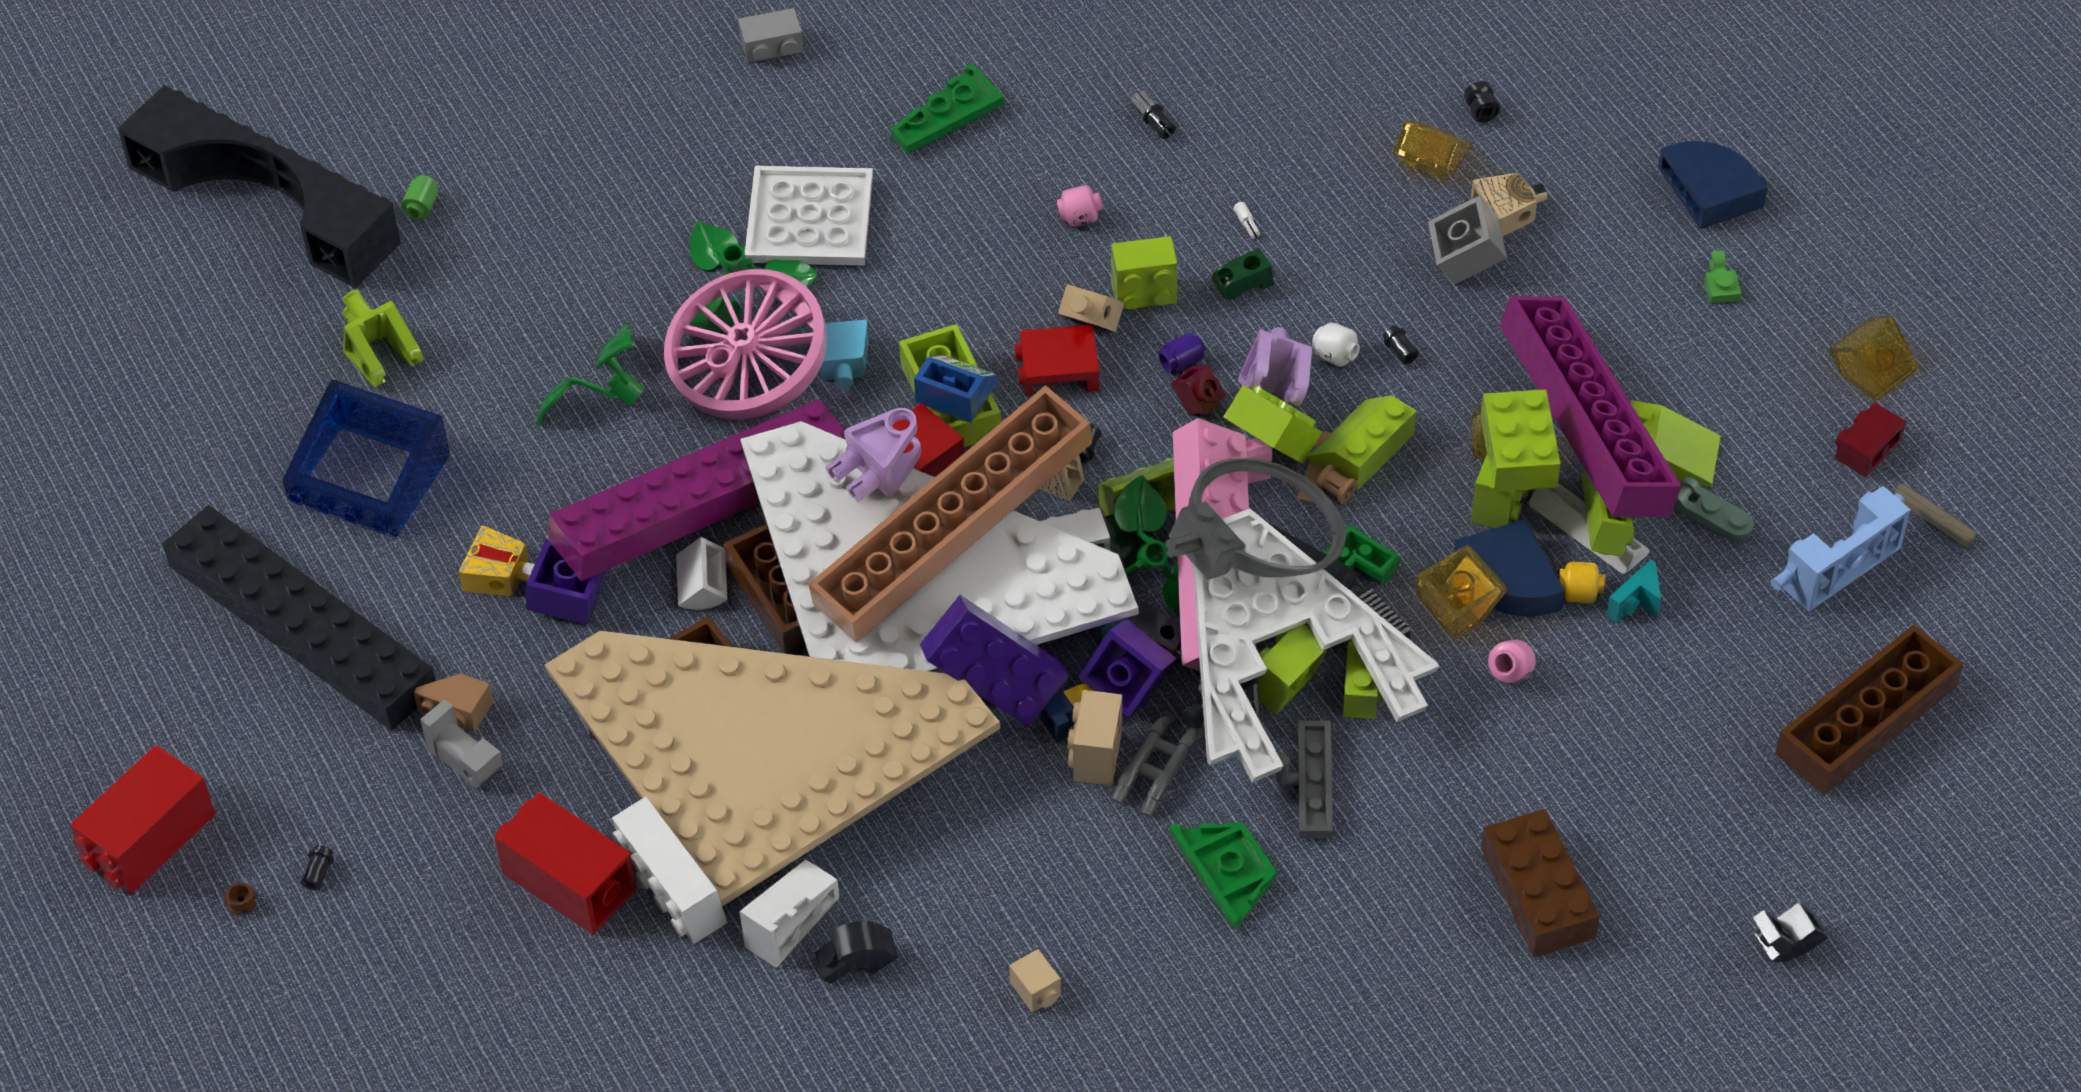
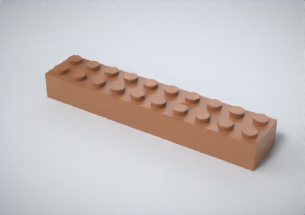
(950, 513)

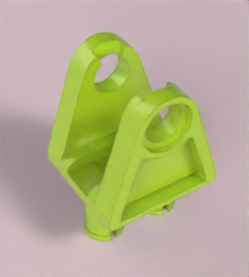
(369, 324)

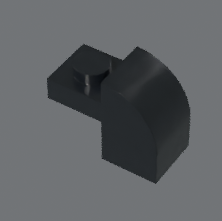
(1789, 934)
(856, 945)

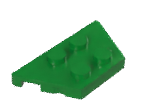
(1227, 865)

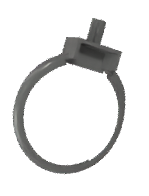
(1214, 545)

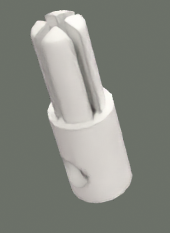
(1246, 218)

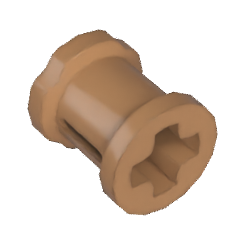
(1336, 484)

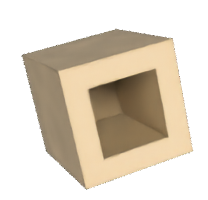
(1035, 981)

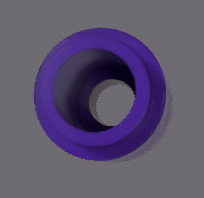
(1181, 352)

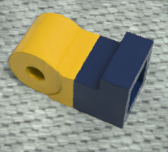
(1059, 711)

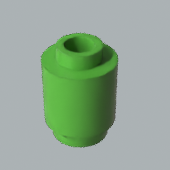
(420, 197)

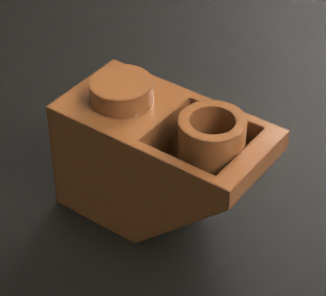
(468, 696)

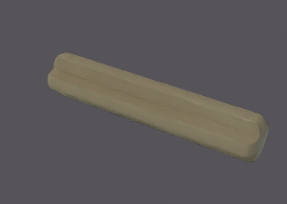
(1936, 516)

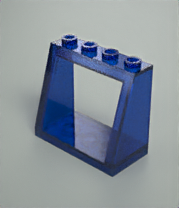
(379, 420)

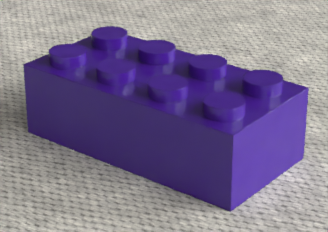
(994, 660)

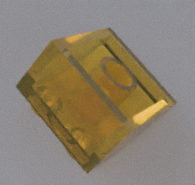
(1431, 147)
(1874, 356)
(1459, 591)

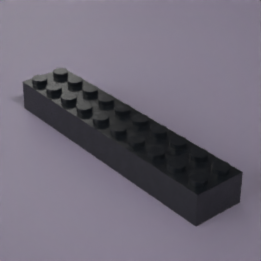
(298, 616)

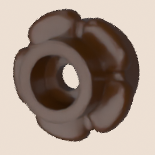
(240, 891)

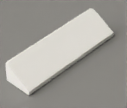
(1569, 514)

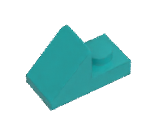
(1639, 590)

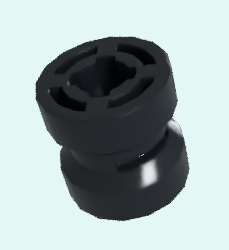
(1482, 101)

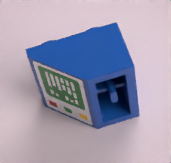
(953, 386)

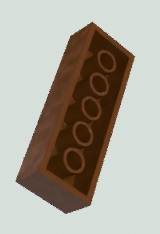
(1868, 709)

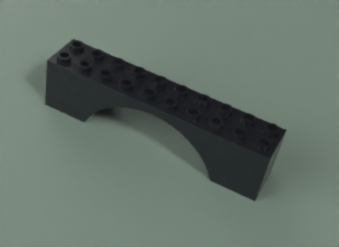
(187, 143)

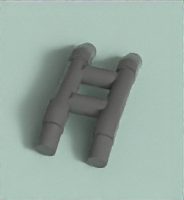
(1163, 777)

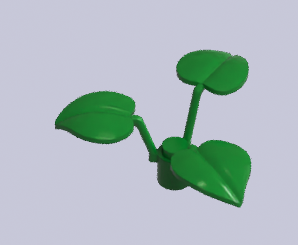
(717, 246)
(621, 383)
(1143, 509)

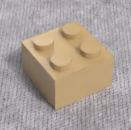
(1095, 737)

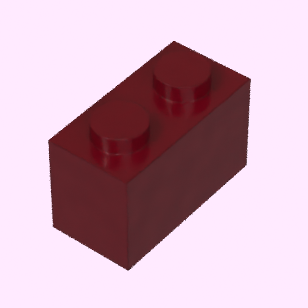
(1869, 439)

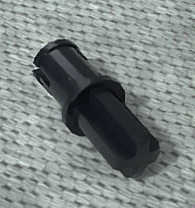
(1152, 113)

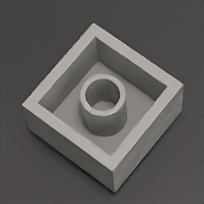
(1467, 239)

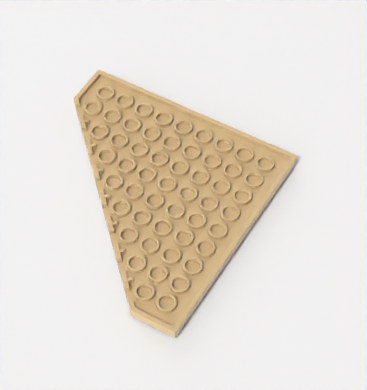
(762, 748)

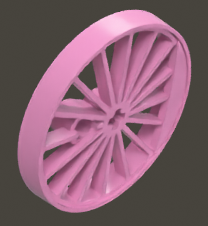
(747, 342)

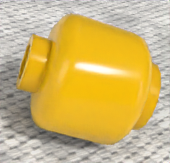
(1581, 582)

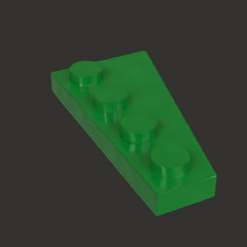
(956, 105)

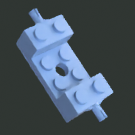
(1819, 572)

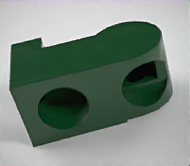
(1243, 274)

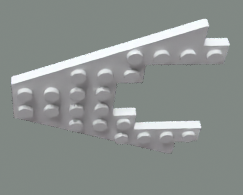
(1249, 608)

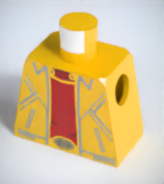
(495, 564)

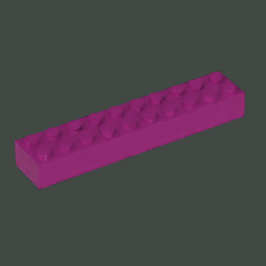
(1590, 407)
(667, 500)

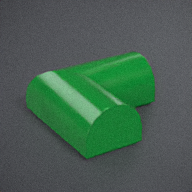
(1368, 556)

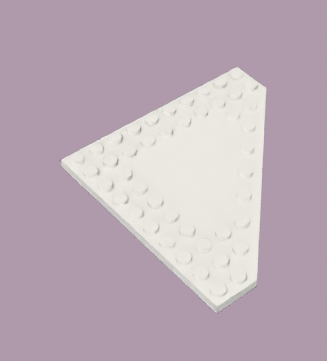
(1018, 572)

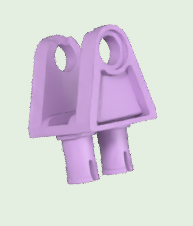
(1278, 366)
(878, 454)

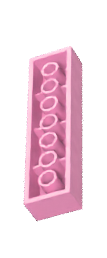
(1194, 450)

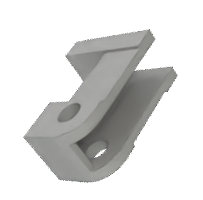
(455, 747)

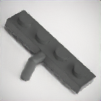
(1312, 778)

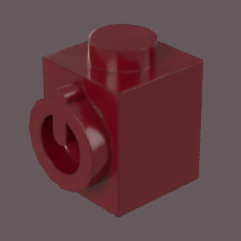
(1199, 390)

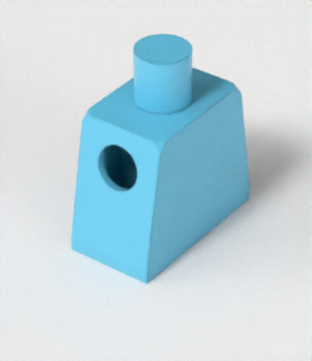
(845, 352)

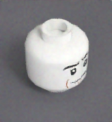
(1335, 344)

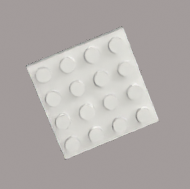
(809, 215)

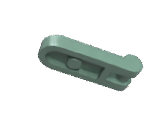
(1713, 512)

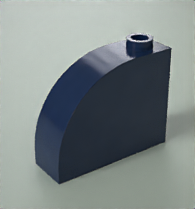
(1712, 181)
(1522, 566)

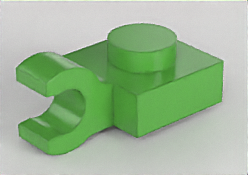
(1721, 284)

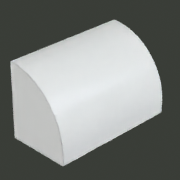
(701, 575)

